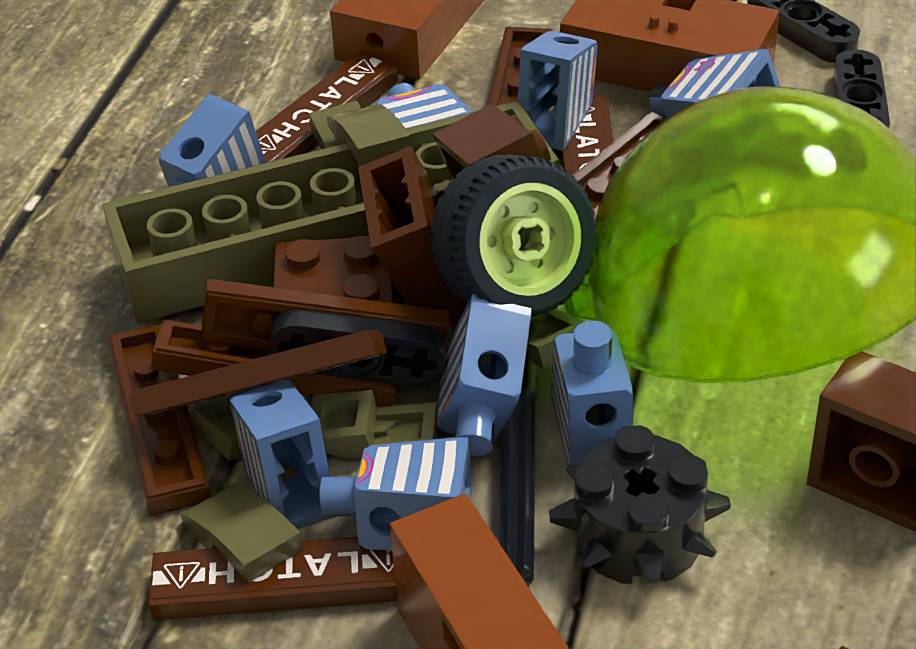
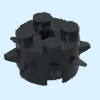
(640, 507)

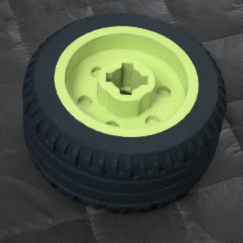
(514, 233)

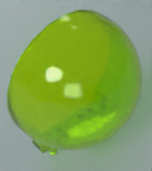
(755, 239)

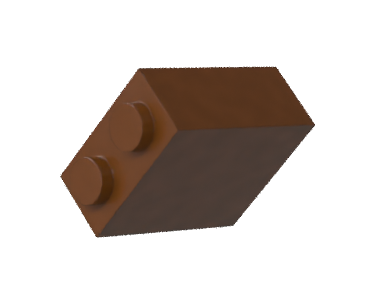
(399, 220)

